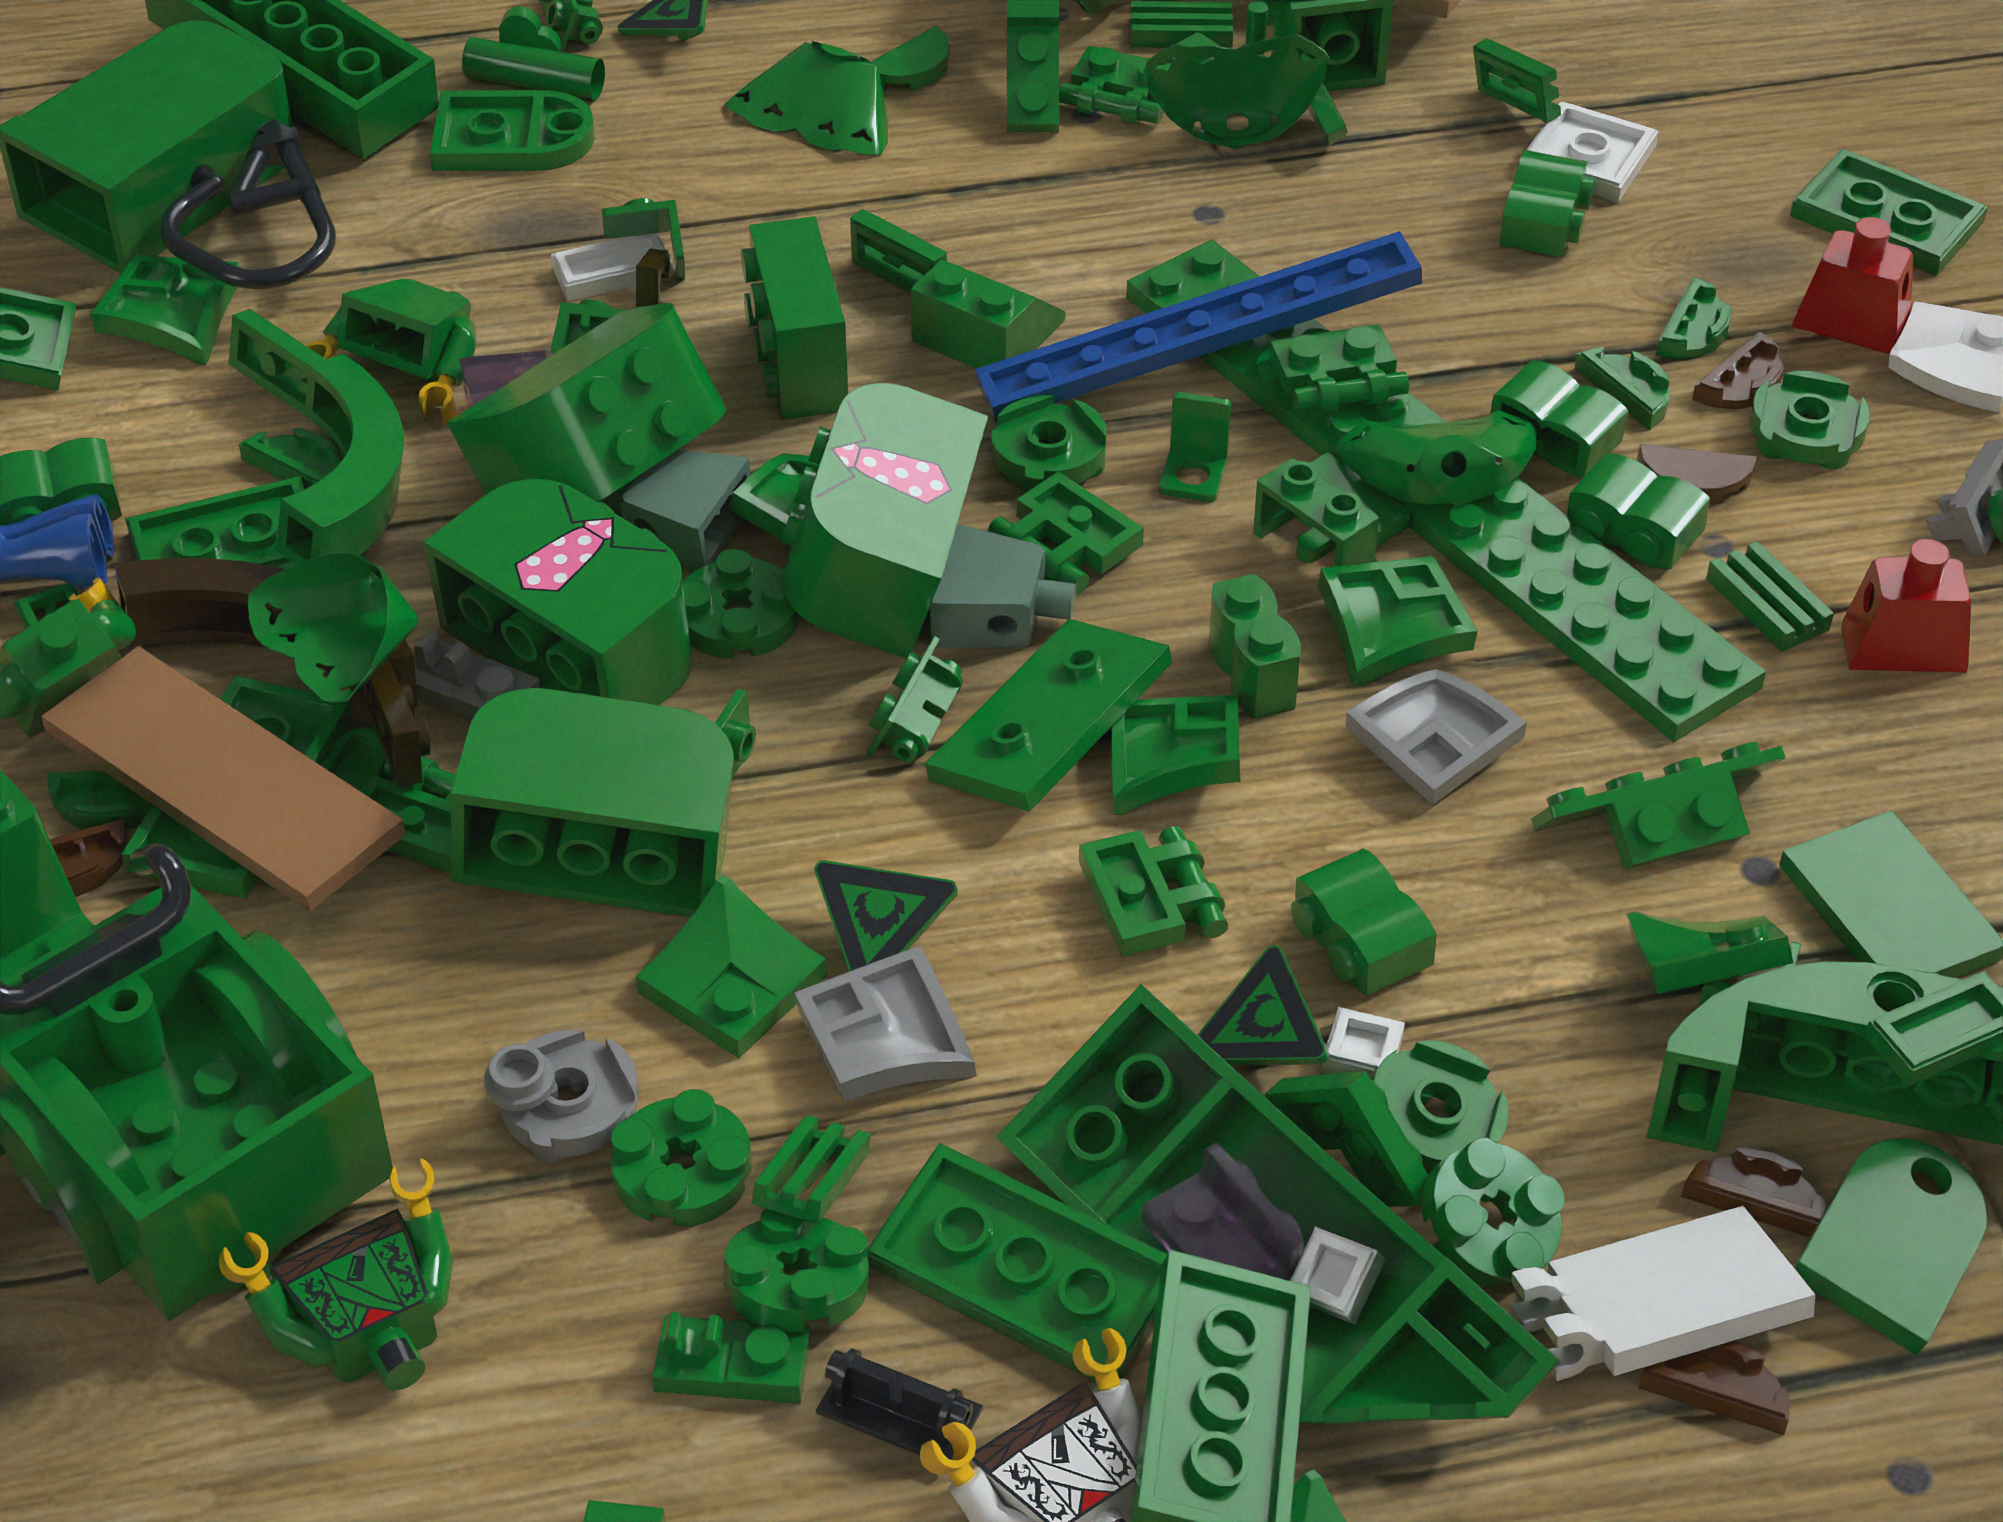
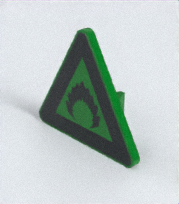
(667, 18)
(879, 909)
(1266, 1019)

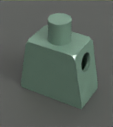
(686, 503)
(995, 592)

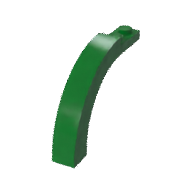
(1032, 65)
(337, 394)

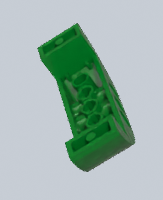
(1804, 1042)

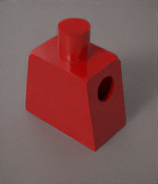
(1860, 289)
(1910, 614)

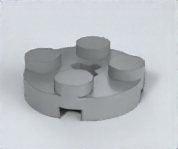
(585, 1123)

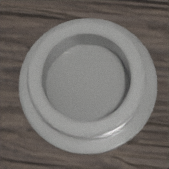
(519, 1078)

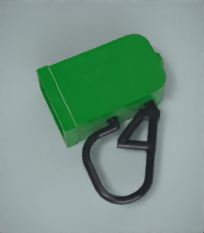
(161, 149)

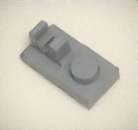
(1967, 511)
(460, 680)

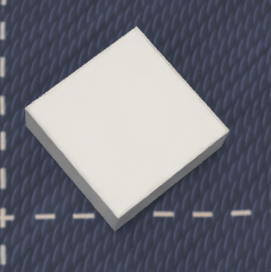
(1361, 1042)
(1338, 1274)

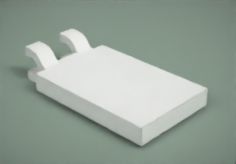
(1662, 1294)

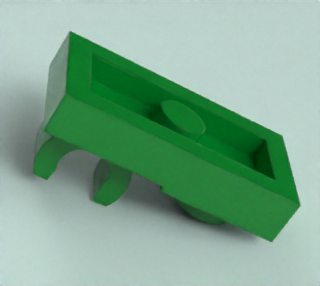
(730, 1359)

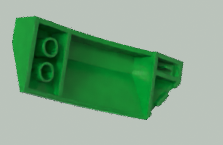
(1135, 1122)

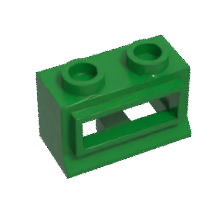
(1332, 515)

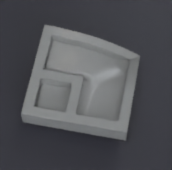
(1435, 730)
(885, 1026)

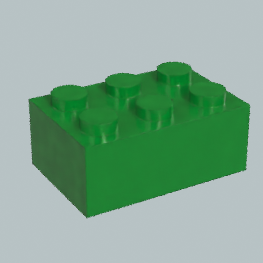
(796, 317)

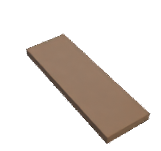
(224, 777)

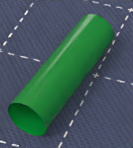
(533, 67)

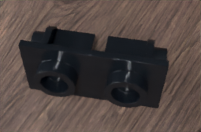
(892, 1403)

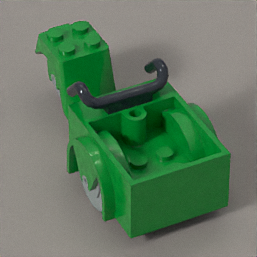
(168, 1075)

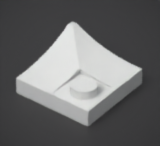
(1952, 354)

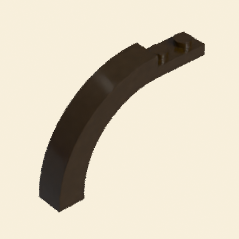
(210, 603)

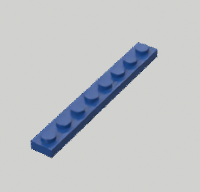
(1203, 324)

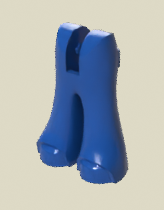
(60, 544)

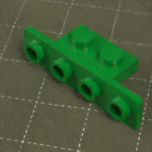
(1668, 814)

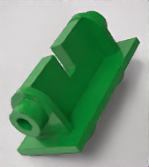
(573, 20)
(901, 720)

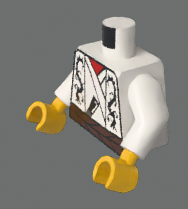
(1059, 1463)

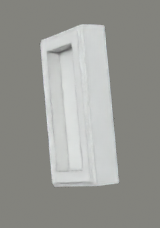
(603, 265)

